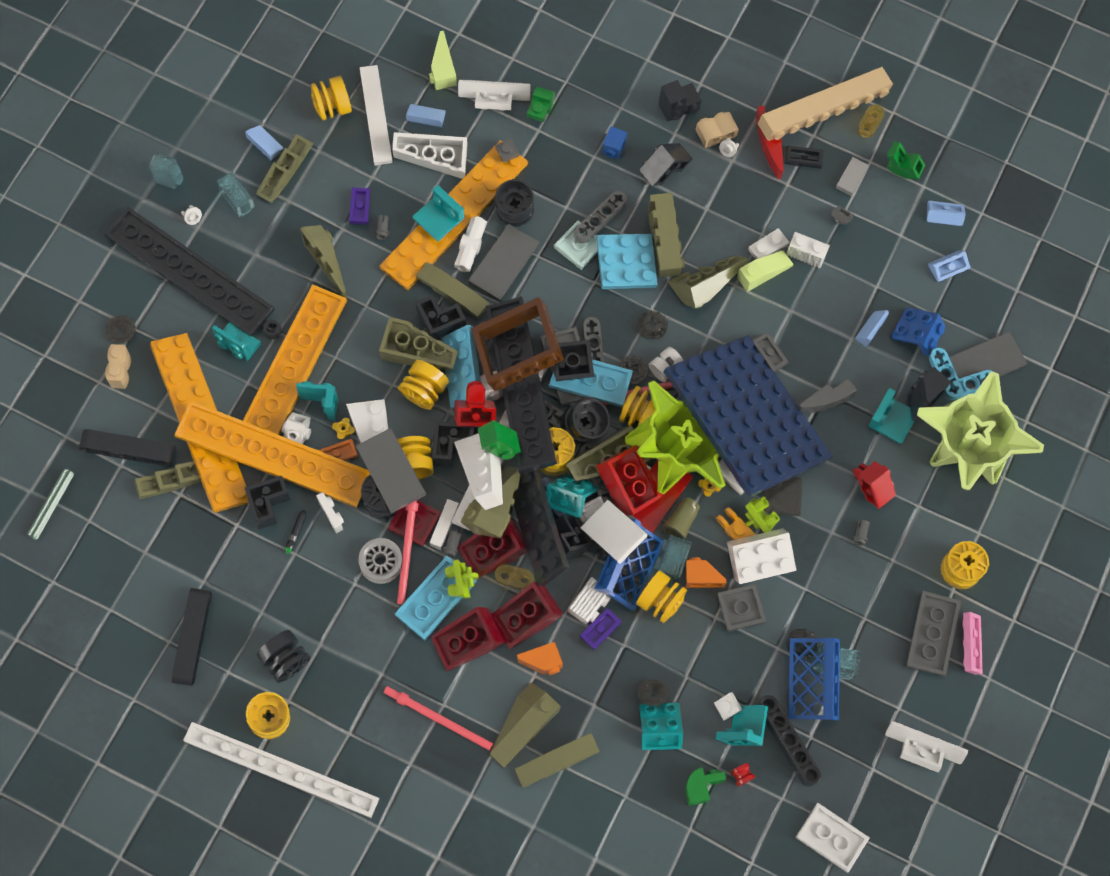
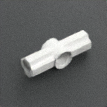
(470, 244)

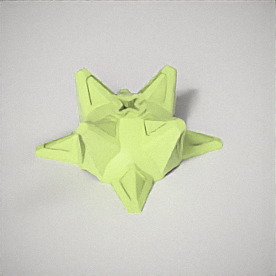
(978, 433)

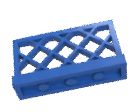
(612, 571)
(831, 678)

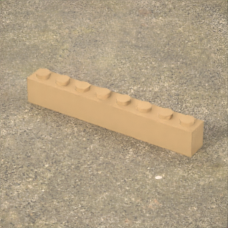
(825, 104)

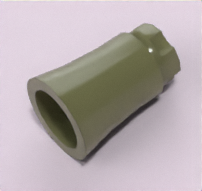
(681, 519)

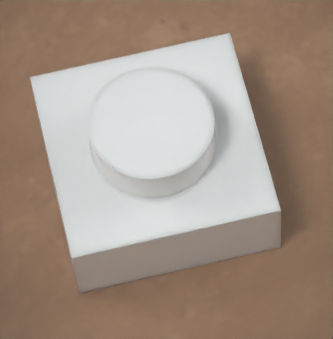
(728, 706)

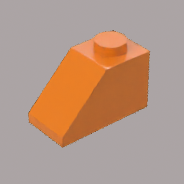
(702, 575)
(542, 659)

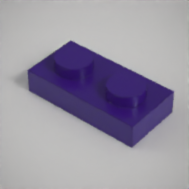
(360, 206)
(600, 629)

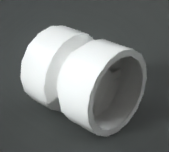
(666, 359)

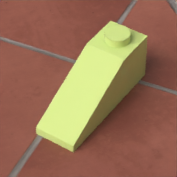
(442, 68)
(763, 269)

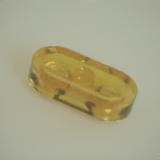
(870, 122)
(515, 575)

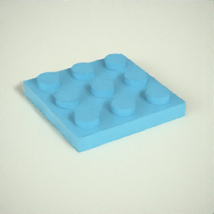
(626, 261)

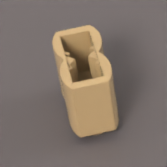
(716, 129)
(118, 365)

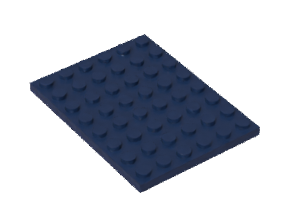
(747, 415)

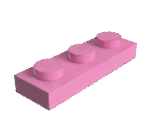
(972, 643)

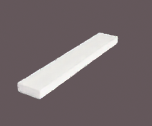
(376, 115)

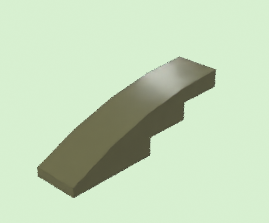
(284, 169)
(452, 290)
(167, 480)
(557, 760)

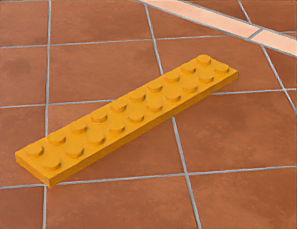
(474, 194)
(295, 359)
(186, 383)
(272, 453)

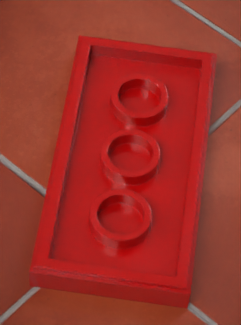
(654, 513)

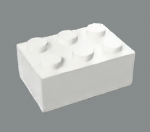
(761, 556)

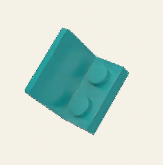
(439, 214)
(236, 340)
(325, 393)
(892, 418)
(569, 495)
(661, 727)
(746, 727)

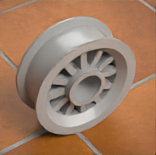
(369, 547)

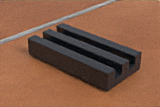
(803, 159)

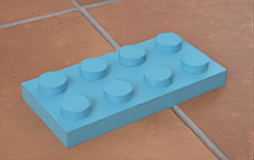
(466, 363)
(607, 385)
(429, 602)

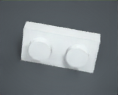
(769, 244)
(327, 504)

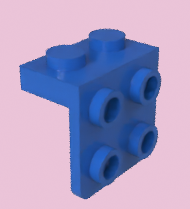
(919, 328)

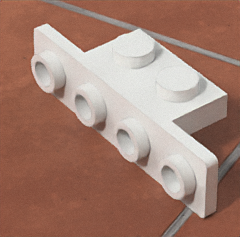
(493, 94)
(923, 748)

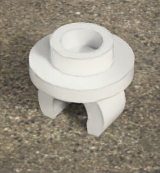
(728, 147)
(192, 215)

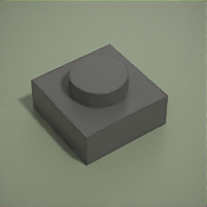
(507, 150)
(842, 215)

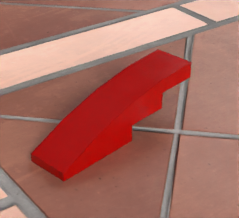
(772, 148)

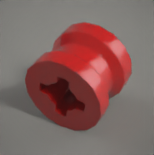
(742, 774)

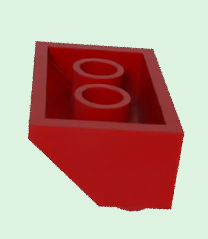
(629, 481)

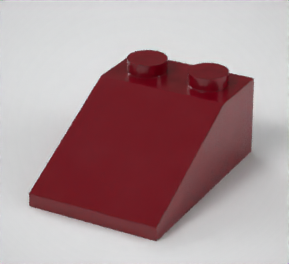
(487, 553)
(526, 614)
(467, 638)

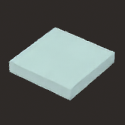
(578, 253)

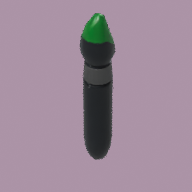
(295, 532)

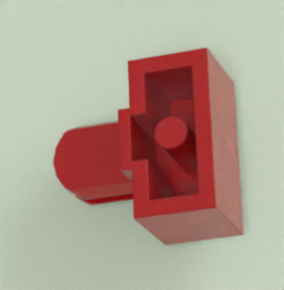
(475, 409)
(875, 483)

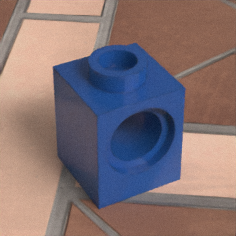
(614, 142)

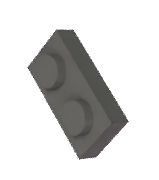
(772, 354)

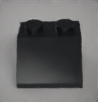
(576, 362)
(927, 390)

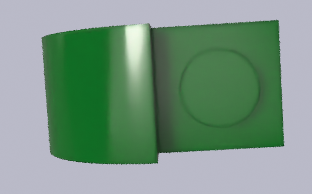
(541, 104)
(904, 164)
(697, 783)

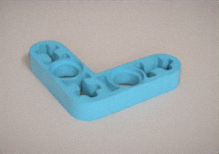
(958, 384)

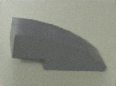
(828, 397)

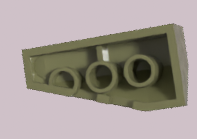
(321, 248)
(703, 285)
(406, 344)
(585, 464)
(493, 520)
(526, 719)

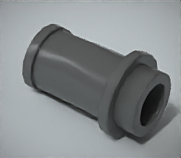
(382, 227)
(860, 537)
(452, 544)

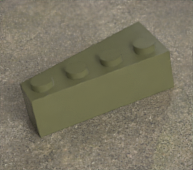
(665, 235)

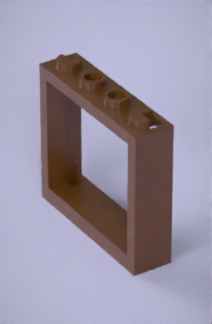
(506, 322)

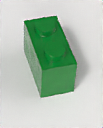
(499, 440)

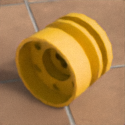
(330, 98)
(423, 384)
(637, 407)
(417, 452)
(565, 453)
(955, 569)
(661, 596)
(259, 707)

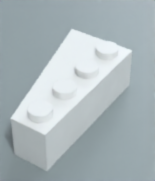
(434, 152)
(368, 418)
(482, 471)

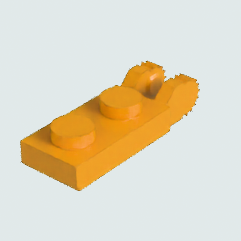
(737, 529)

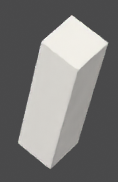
(444, 524)

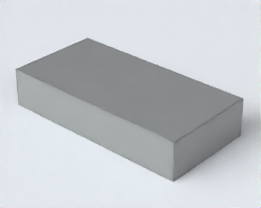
(852, 176)

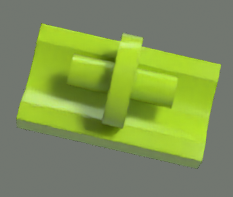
(758, 517)
(463, 577)

